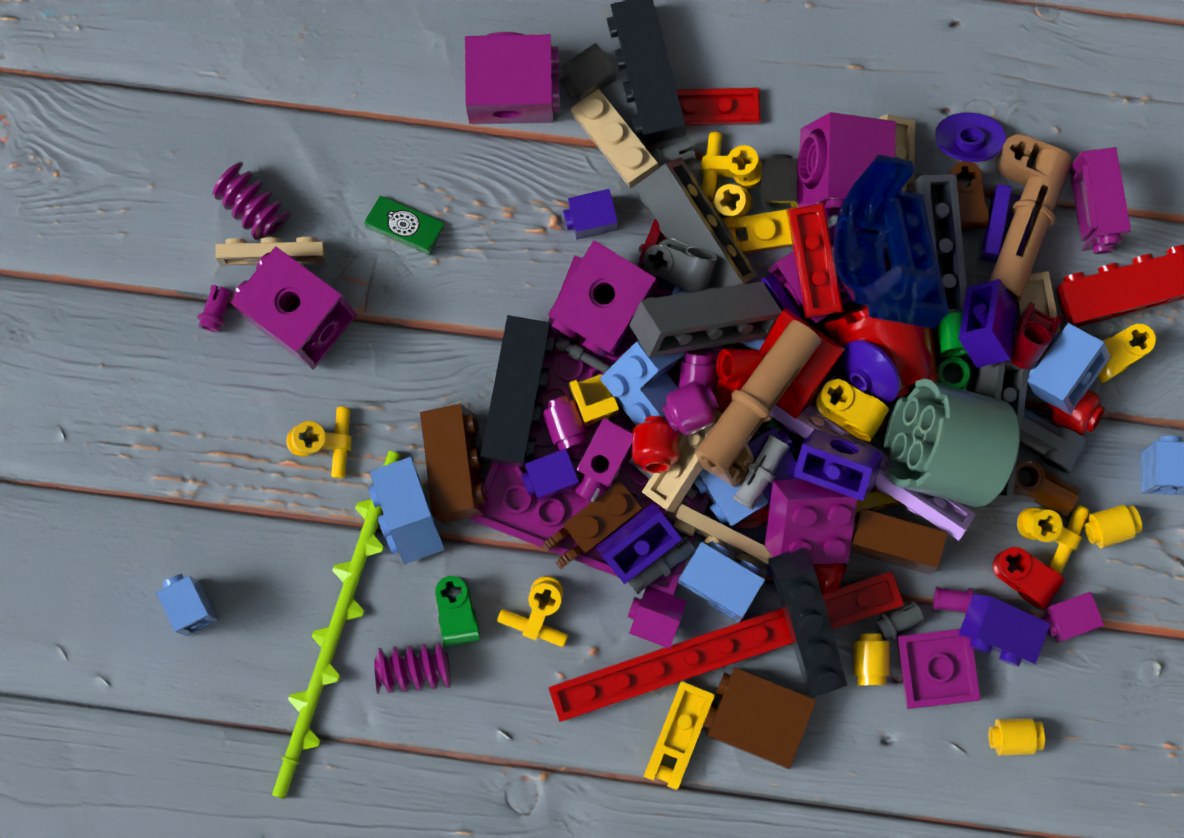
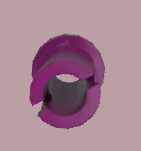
(215, 308)
(952, 599)

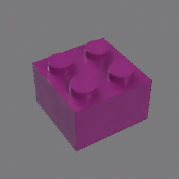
(810, 519)

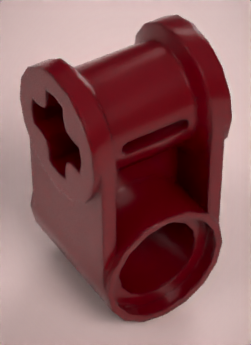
(1032, 336)

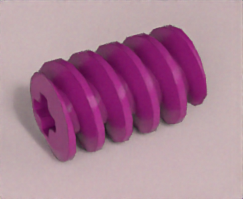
(248, 203)
(412, 668)

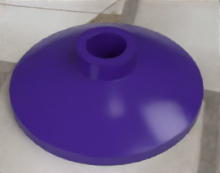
(970, 137)
(870, 370)

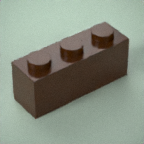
(453, 463)

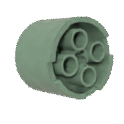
(951, 443)

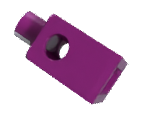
(614, 443)

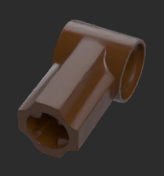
(1047, 489)

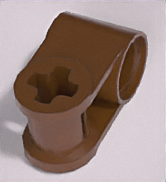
(971, 197)

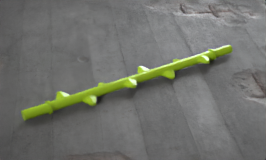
(328, 639)

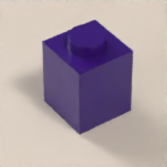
(591, 214)
(550, 475)

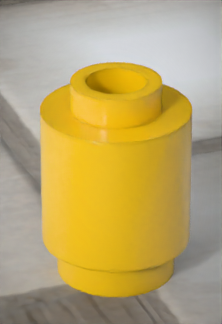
(1113, 525)
(871, 659)
(1016, 736)

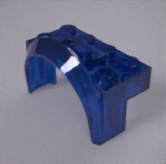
(913, 287)

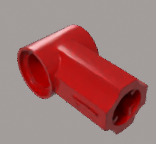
(734, 370)

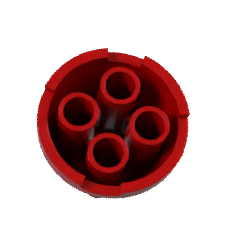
(906, 345)

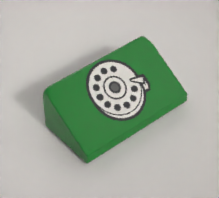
(404, 225)

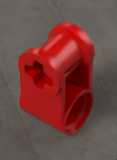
(1032, 581)

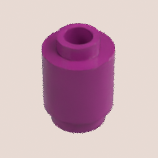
(698, 367)
(565, 423)

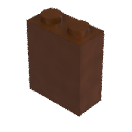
(897, 541)
(759, 717)

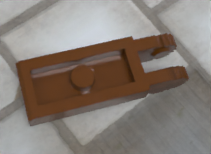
(595, 522)

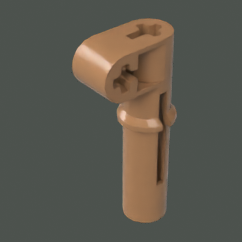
(1041, 182)
(725, 447)

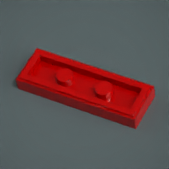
(720, 106)
(814, 260)

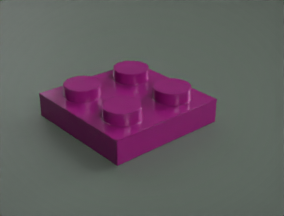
(937, 669)

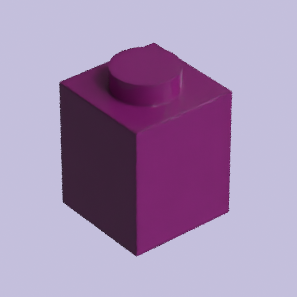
(656, 616)
(1073, 617)

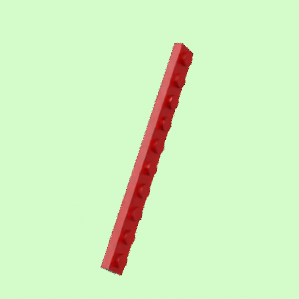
(714, 650)

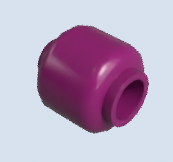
(690, 408)

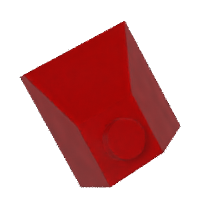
(813, 374)

